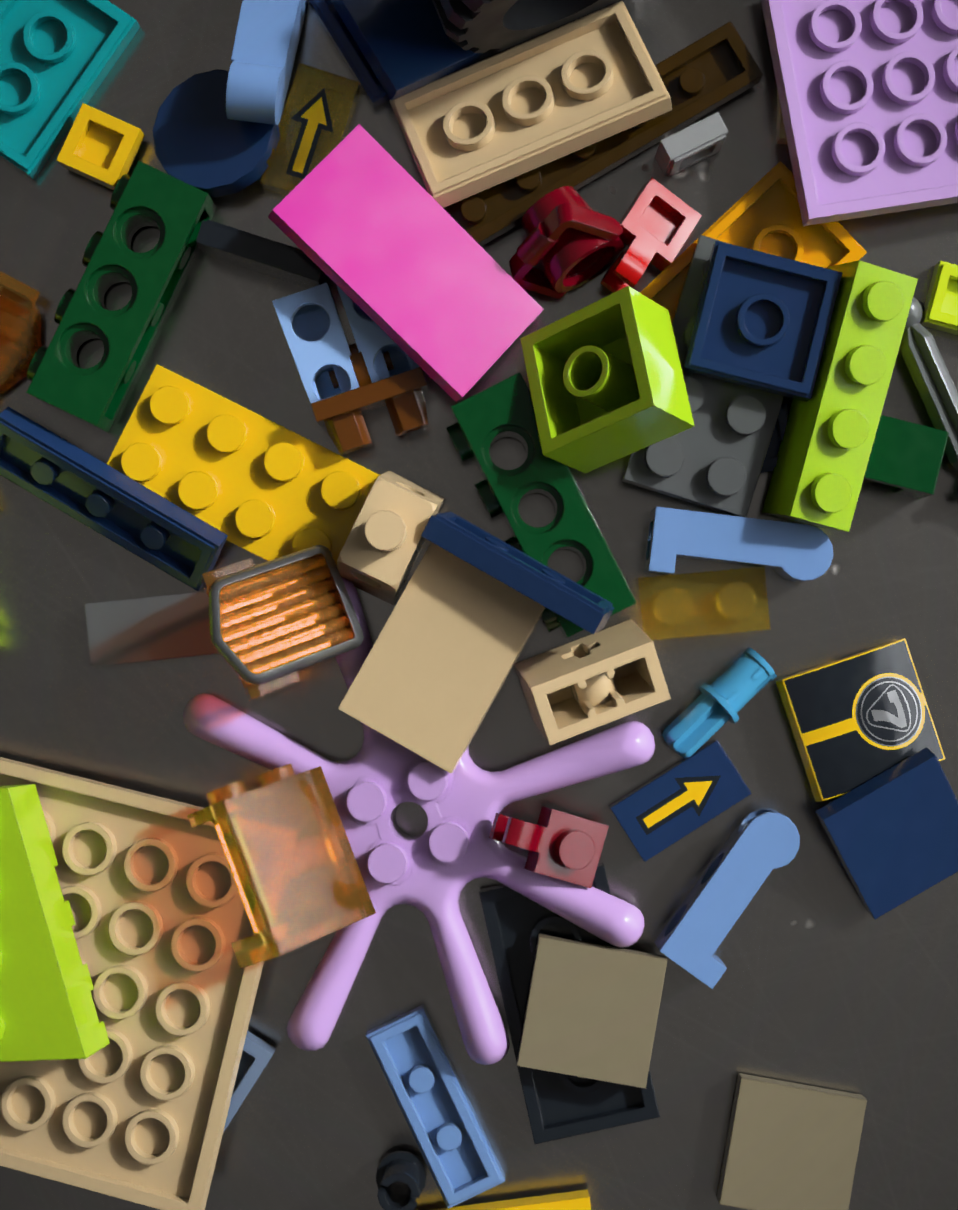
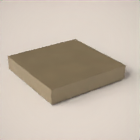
(592, 1011)
(790, 1146)

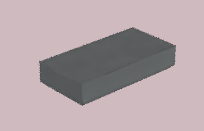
(148, 629)

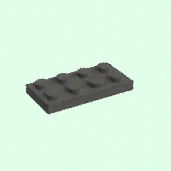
(725, 450)

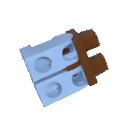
(354, 377)

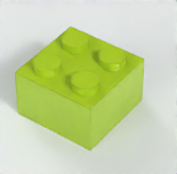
(606, 381)

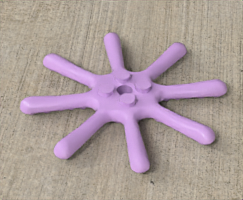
(438, 864)

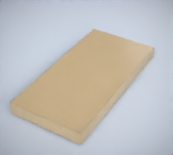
(531, 105)

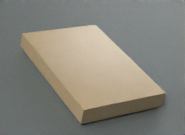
(441, 658)

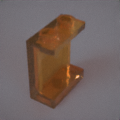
(286, 860)

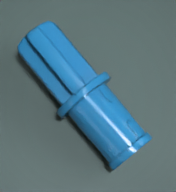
(718, 703)

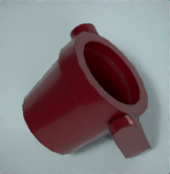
(568, 241)

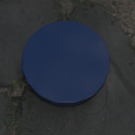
(203, 145)

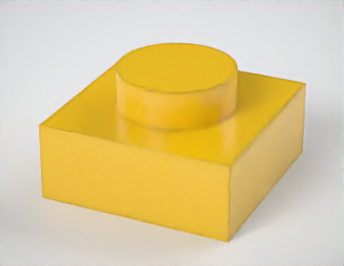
(100, 146)

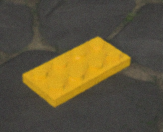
(239, 470)

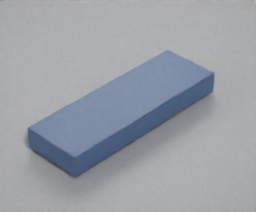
(435, 1106)

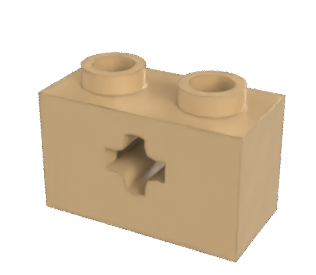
(592, 681)

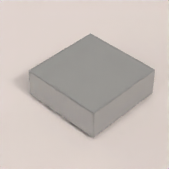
(691, 144)

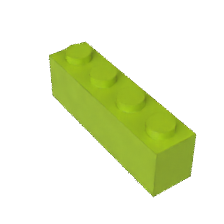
(834, 431)

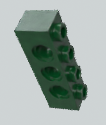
(127, 333)
(509, 412)

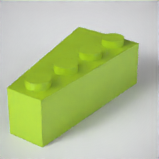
(42, 977)

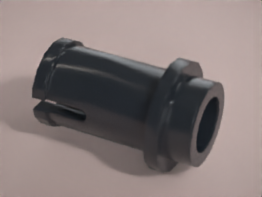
(400, 1167)

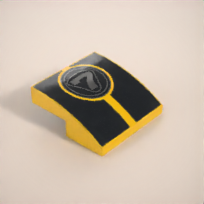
(858, 717)

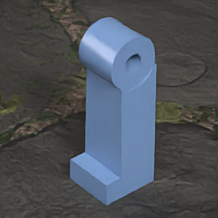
(263, 59)
(790, 549)
(724, 890)

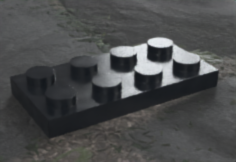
(555, 1102)

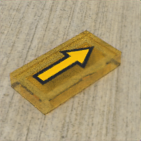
(310, 126)

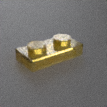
(703, 603)

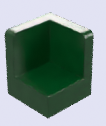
(906, 457)

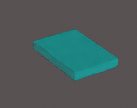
(50, 65)

